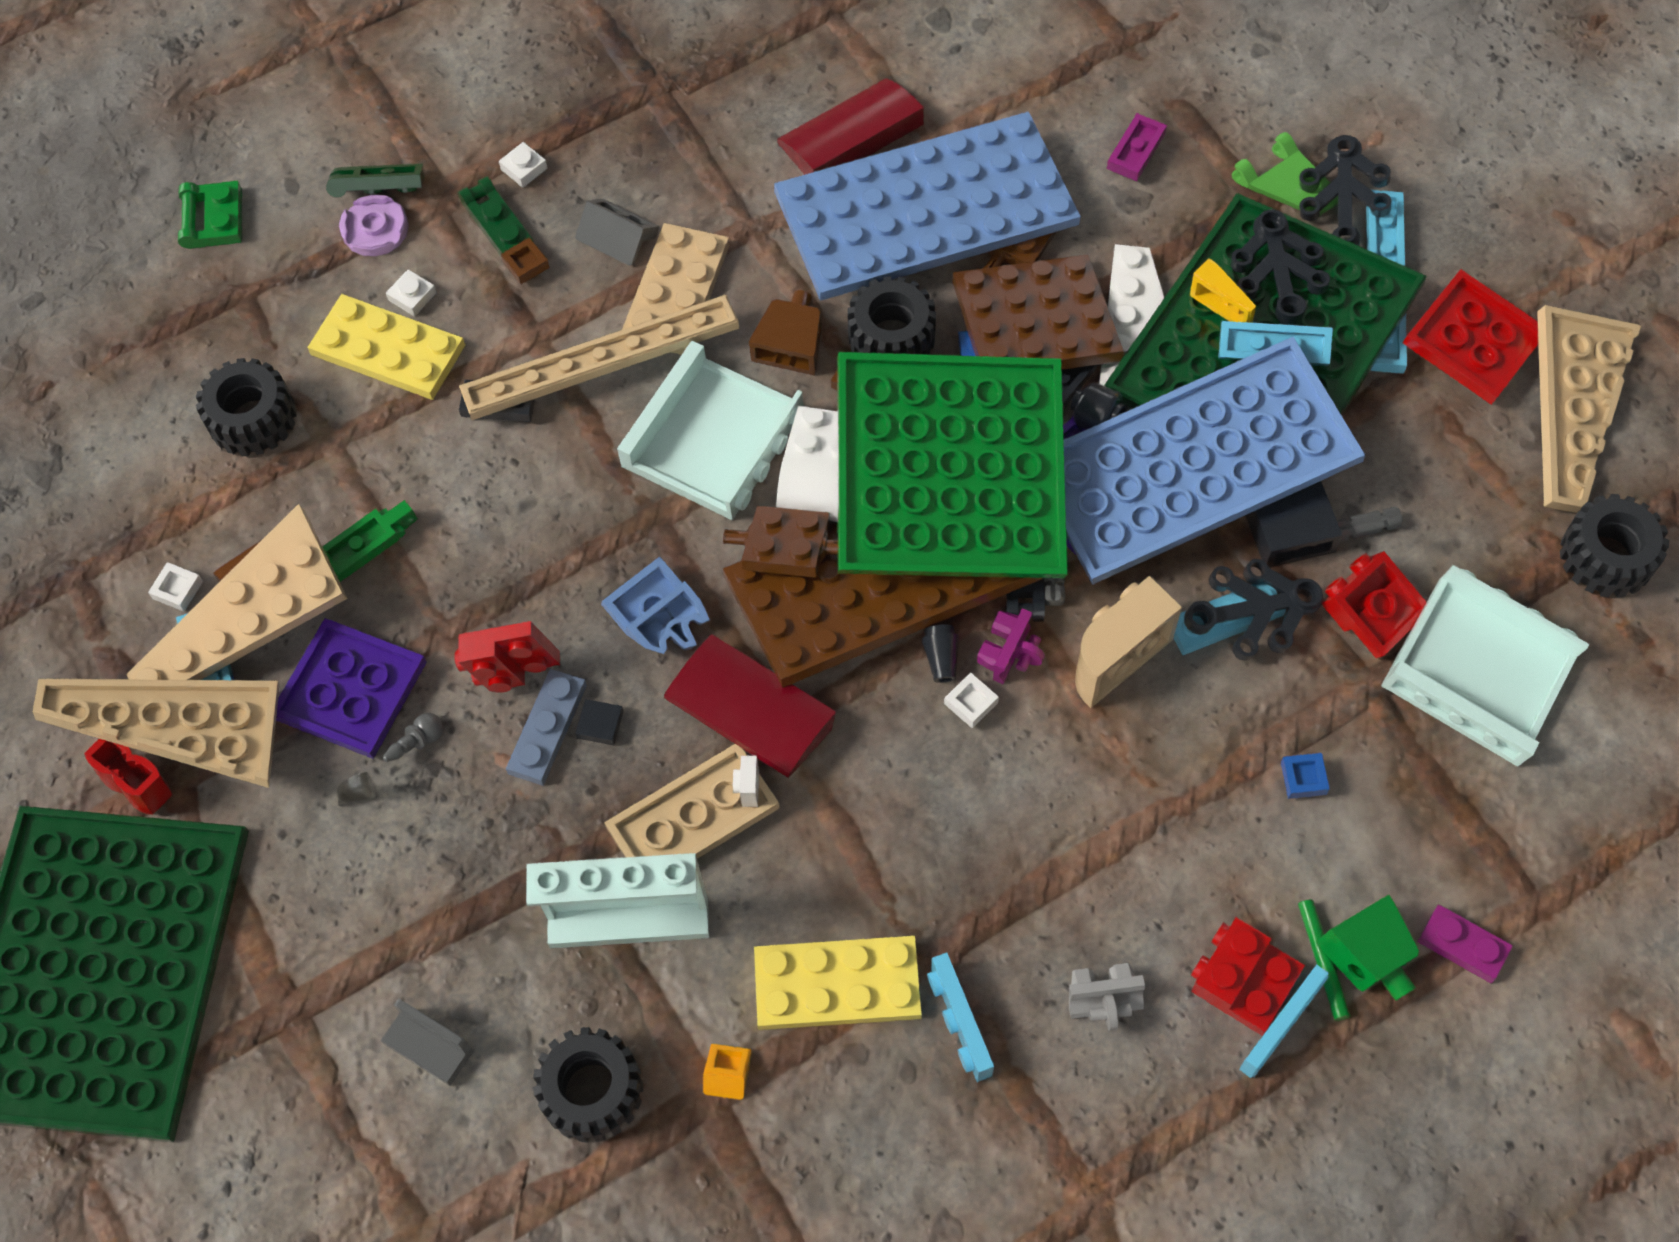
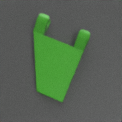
(1282, 180)

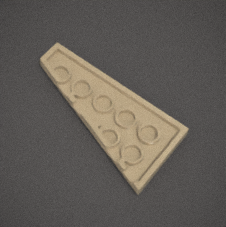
(1579, 392)
(261, 598)
(194, 722)

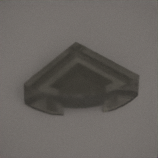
(356, 790)

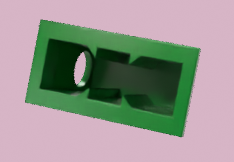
(1373, 948)

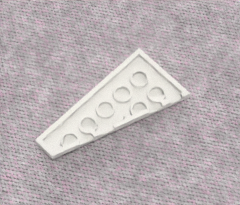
(1132, 297)

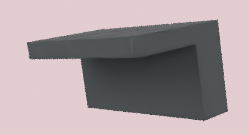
(614, 230)
(427, 1043)

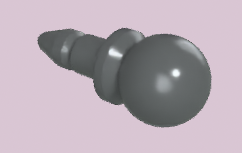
(425, 729)

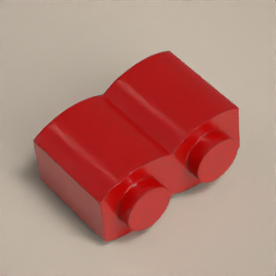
(129, 775)

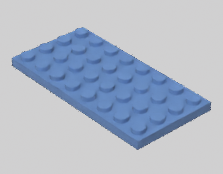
(925, 205)
(1201, 459)

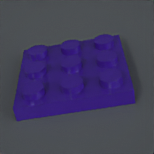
(349, 687)

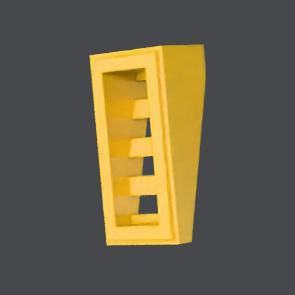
(1220, 293)

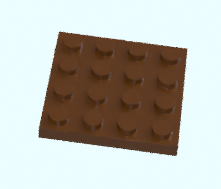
(1039, 312)

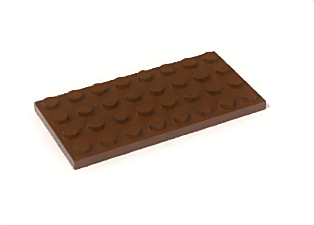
(836, 616)

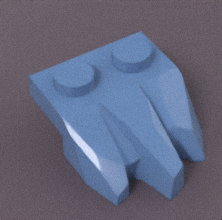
(656, 608)

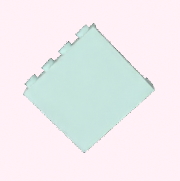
(709, 433)
(1484, 664)
(620, 900)

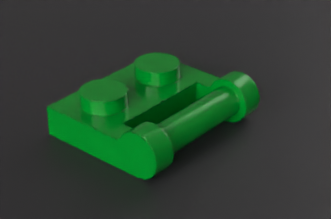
(221, 214)

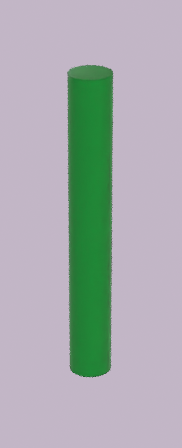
(1332, 985)

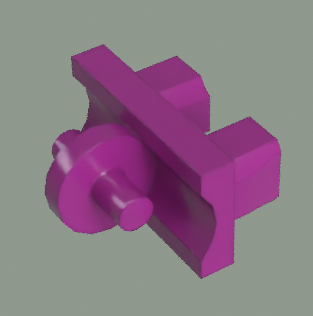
(1015, 630)

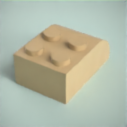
(1124, 638)

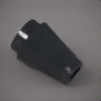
(941, 651)

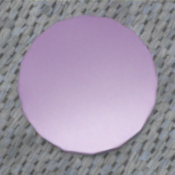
(373, 225)

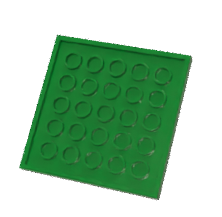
(950, 466)

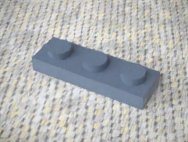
(546, 727)

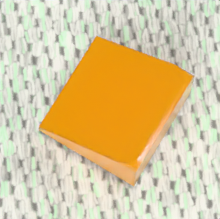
(726, 1071)

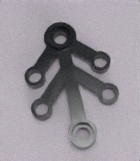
(1345, 185)
(1273, 229)
(1258, 605)

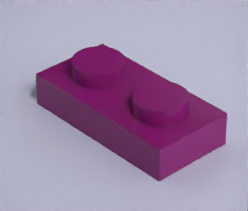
(1136, 147)
(1464, 943)

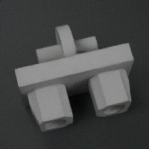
(1106, 998)

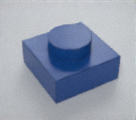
(1305, 775)

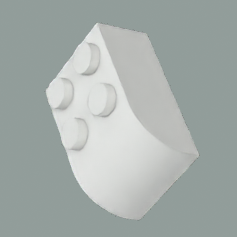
(811, 463)

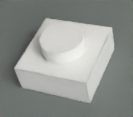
(523, 164)
(411, 292)
(175, 586)
(971, 700)
(747, 781)

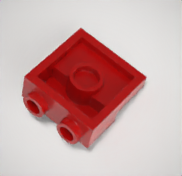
(1374, 602)
(503, 654)
(1246, 975)

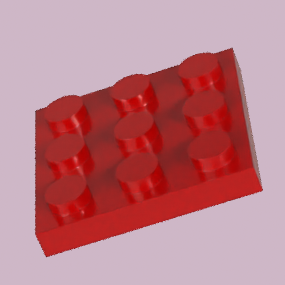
(1474, 336)

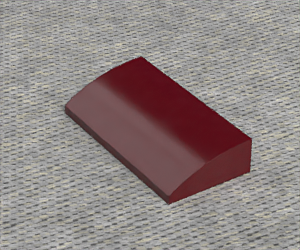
(854, 128)
(750, 706)

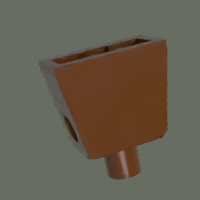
(789, 335)

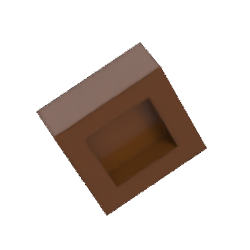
(525, 261)

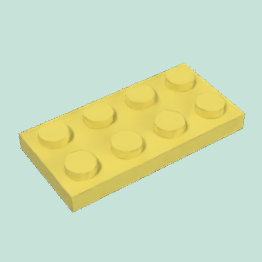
(386, 346)
(837, 982)

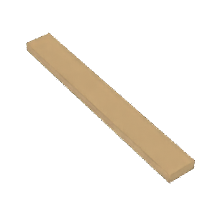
(598, 357)

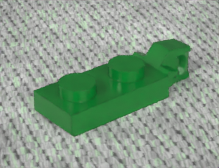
(368, 538)

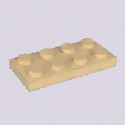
(678, 274)
(691, 812)

